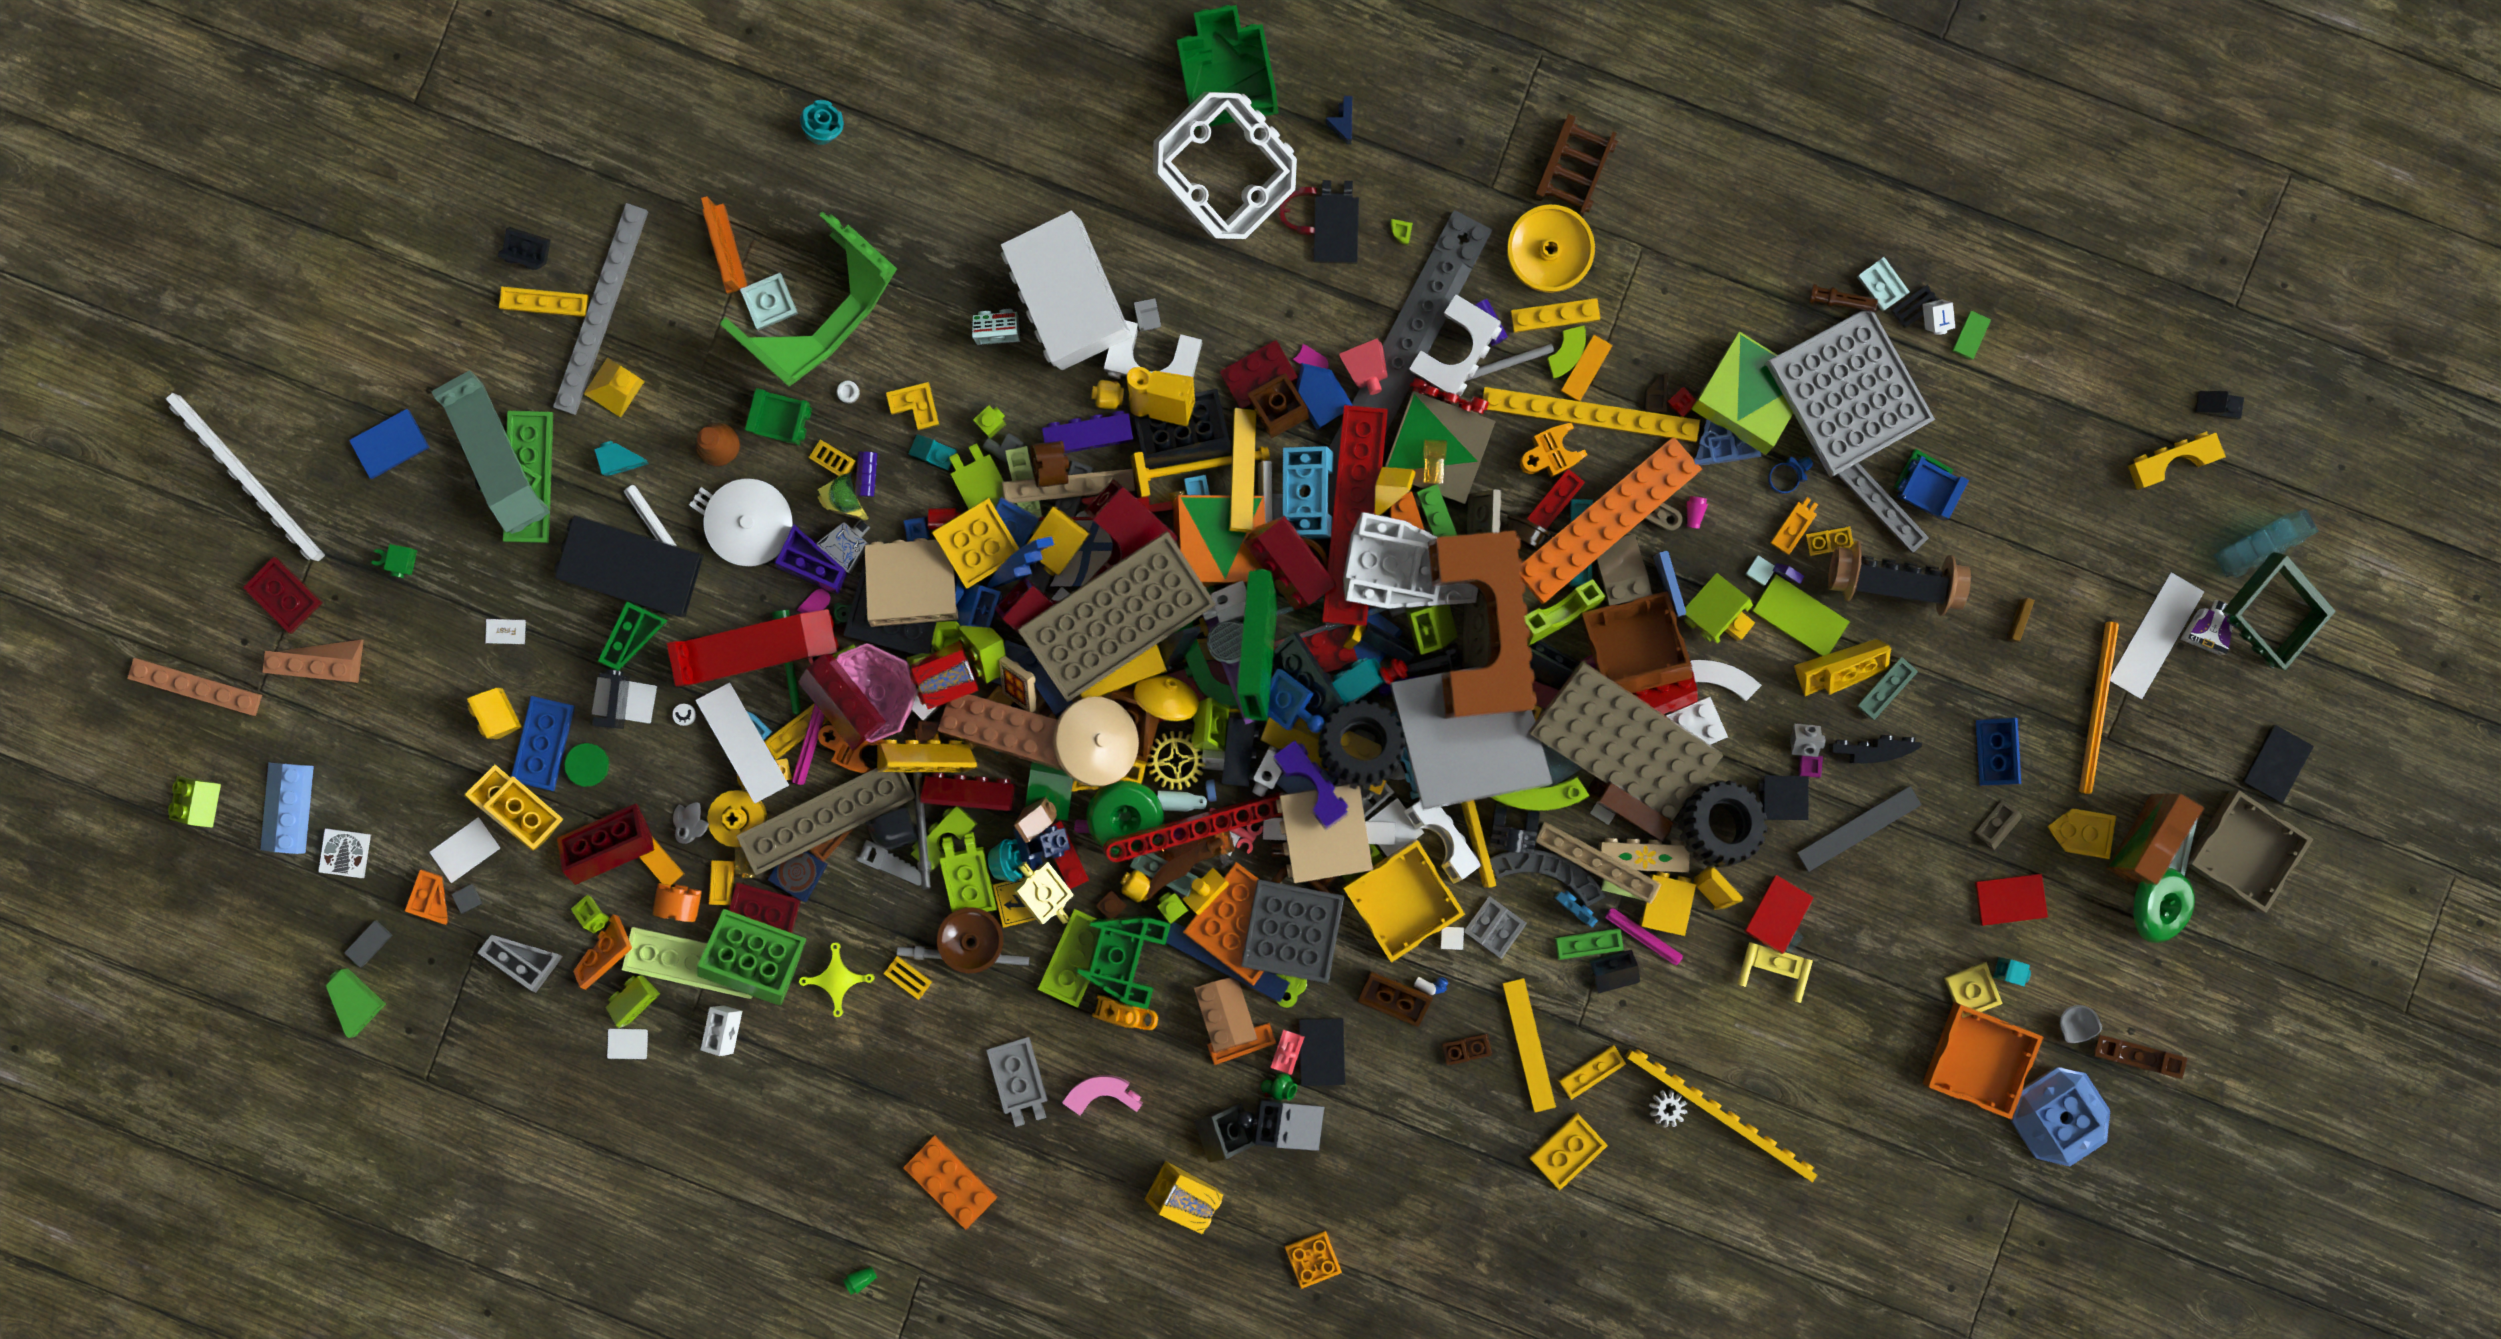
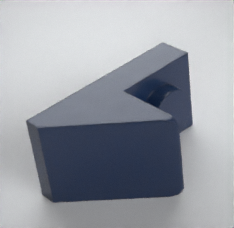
(1343, 125)

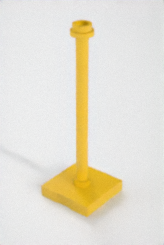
(1143, 475)

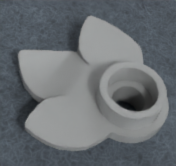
(688, 820)

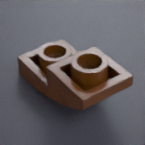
(1467, 1049)

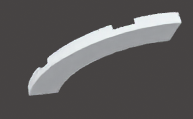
(1725, 676)

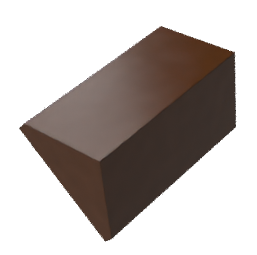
(1395, 998)

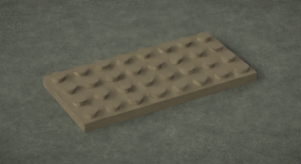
(1117, 616)
(1625, 741)

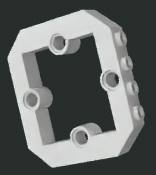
(1181, 133)

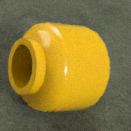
(1107, 394)
(1135, 885)

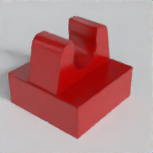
(1682, 402)

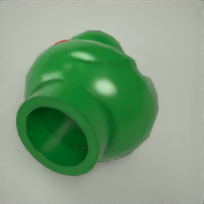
(1281, 1088)

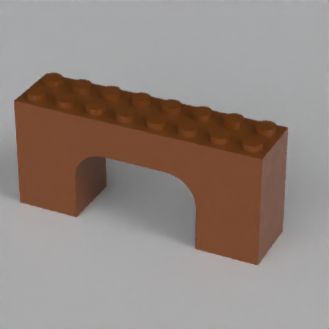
(1493, 567)

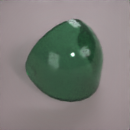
(842, 494)

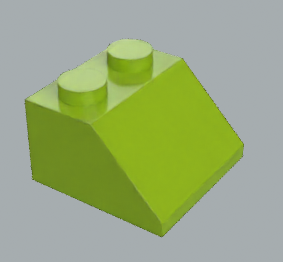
(1210, 726)
(631, 1001)

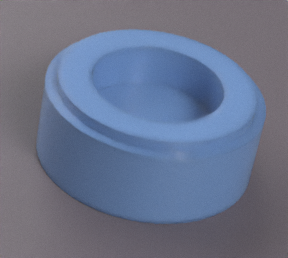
(1211, 792)

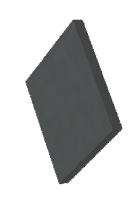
(1292, 931)

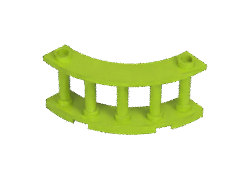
(1546, 798)

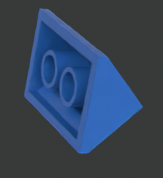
(1998, 751)

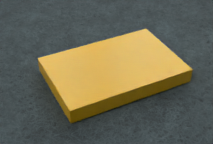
(1568, 1151)

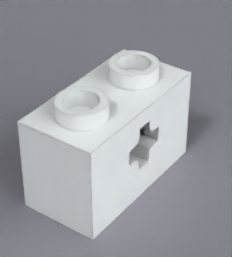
(721, 1030)

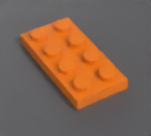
(950, 1182)

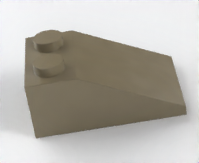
(1623, 572)

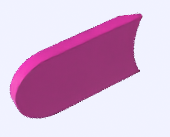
(1311, 357)
(816, 601)

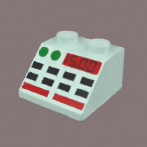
(996, 328)

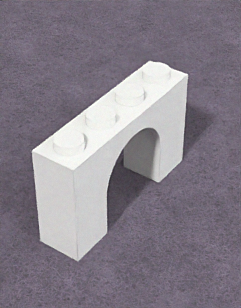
(1121, 359)
(1453, 377)

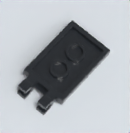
(1336, 225)

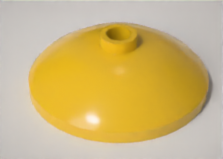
(1166, 698)

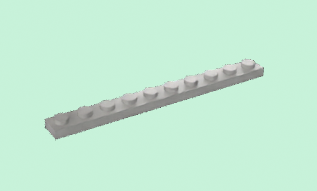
(600, 309)

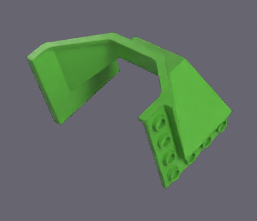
(868, 277)

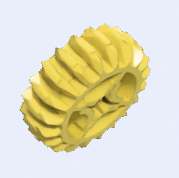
(1178, 776)

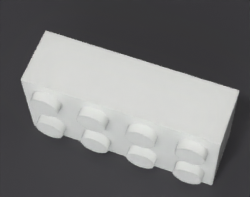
(1701, 720)

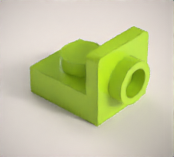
(590, 914)

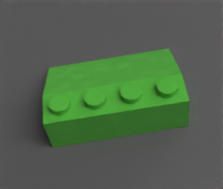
(751, 957)

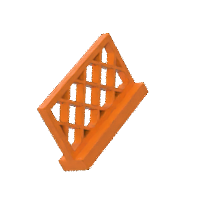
(724, 246)

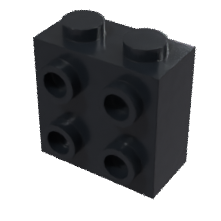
(1784, 797)

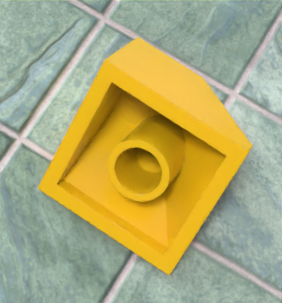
(614, 387)

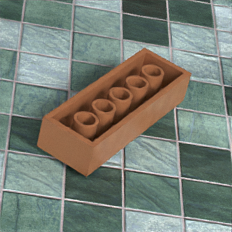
(1001, 729)

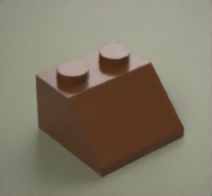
(1278, 405)

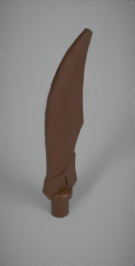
(1182, 864)

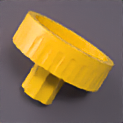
(729, 805)

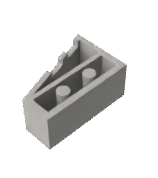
(520, 961)

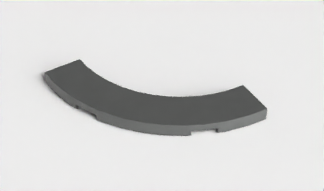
(1551, 865)

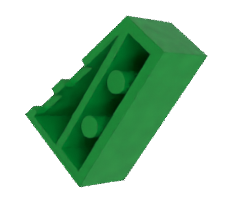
(630, 634)

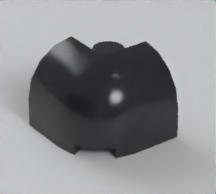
(893, 829)

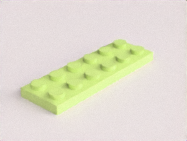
(669, 959)

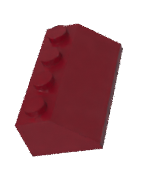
(1291, 562)
(841, 700)
(968, 792)
(604, 844)

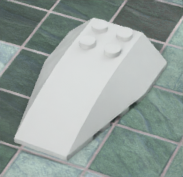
(1392, 567)

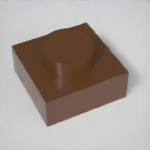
(1111, 905)

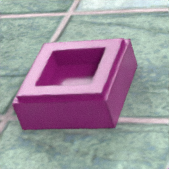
(1810, 766)

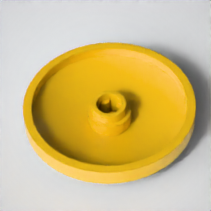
(1555, 229)

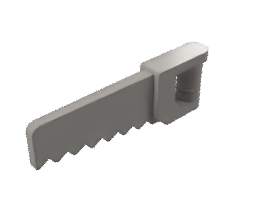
(889, 863)

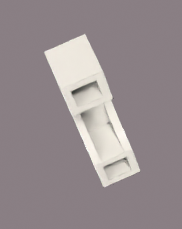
(1459, 858)

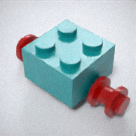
(1366, 677)

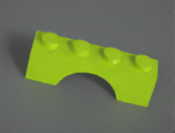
(1546, 621)

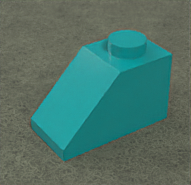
(617, 459)
(2012, 971)

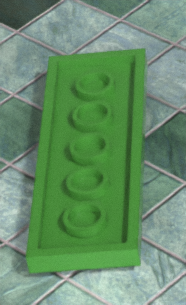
(532, 442)

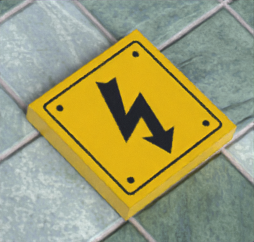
(1010, 906)

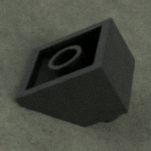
(1222, 1134)

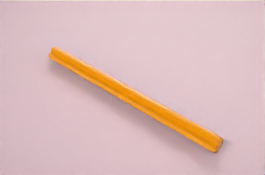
(2098, 707)

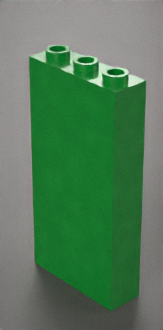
(1257, 645)

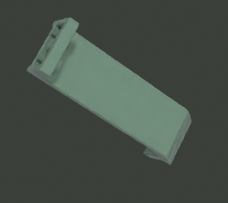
(490, 453)

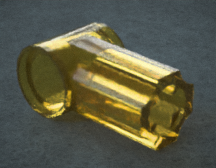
(1434, 460)

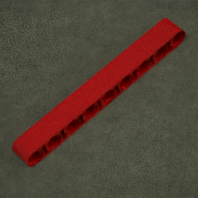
(1188, 824)

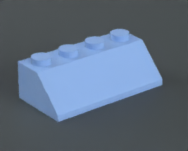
(286, 808)

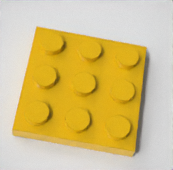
(976, 542)

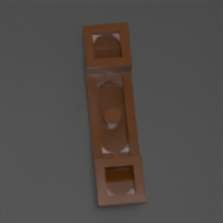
(2140, 1056)

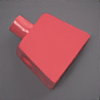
(1366, 365)

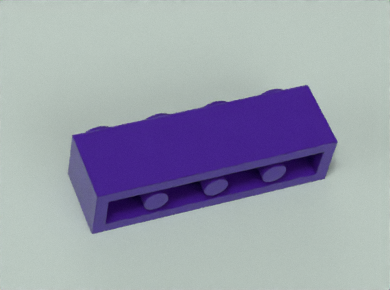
(1091, 433)

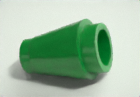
(859, 1280)

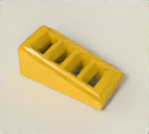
(850, 465)

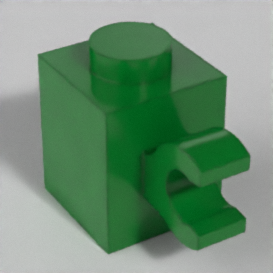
(398, 560)

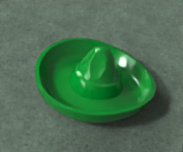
(1123, 810)
(2163, 908)

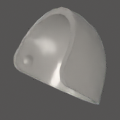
(2079, 1024)

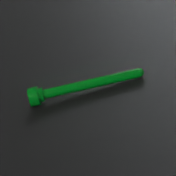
(790, 672)

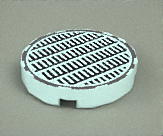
(1226, 641)

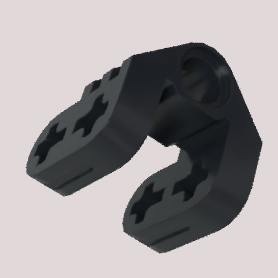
(1512, 838)

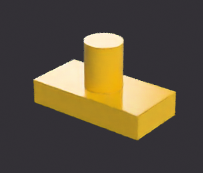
(1205, 891)

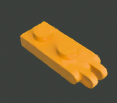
(1794, 526)

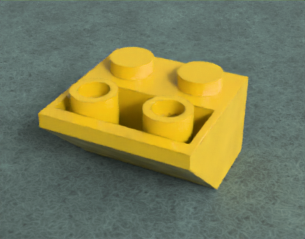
(494, 713)

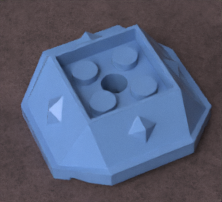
(2040, 1111)

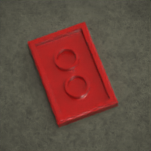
(2011, 899)
(1778, 914)

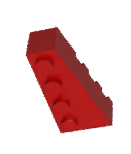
(1671, 696)

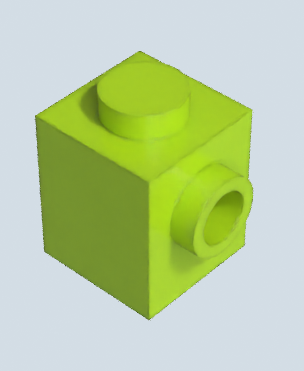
(990, 421)
(1172, 906)

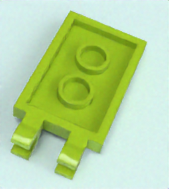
(978, 479)
(967, 876)

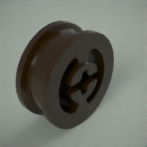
(1530, 534)

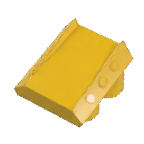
(1716, 888)

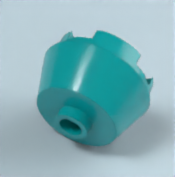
(821, 122)
(1005, 860)

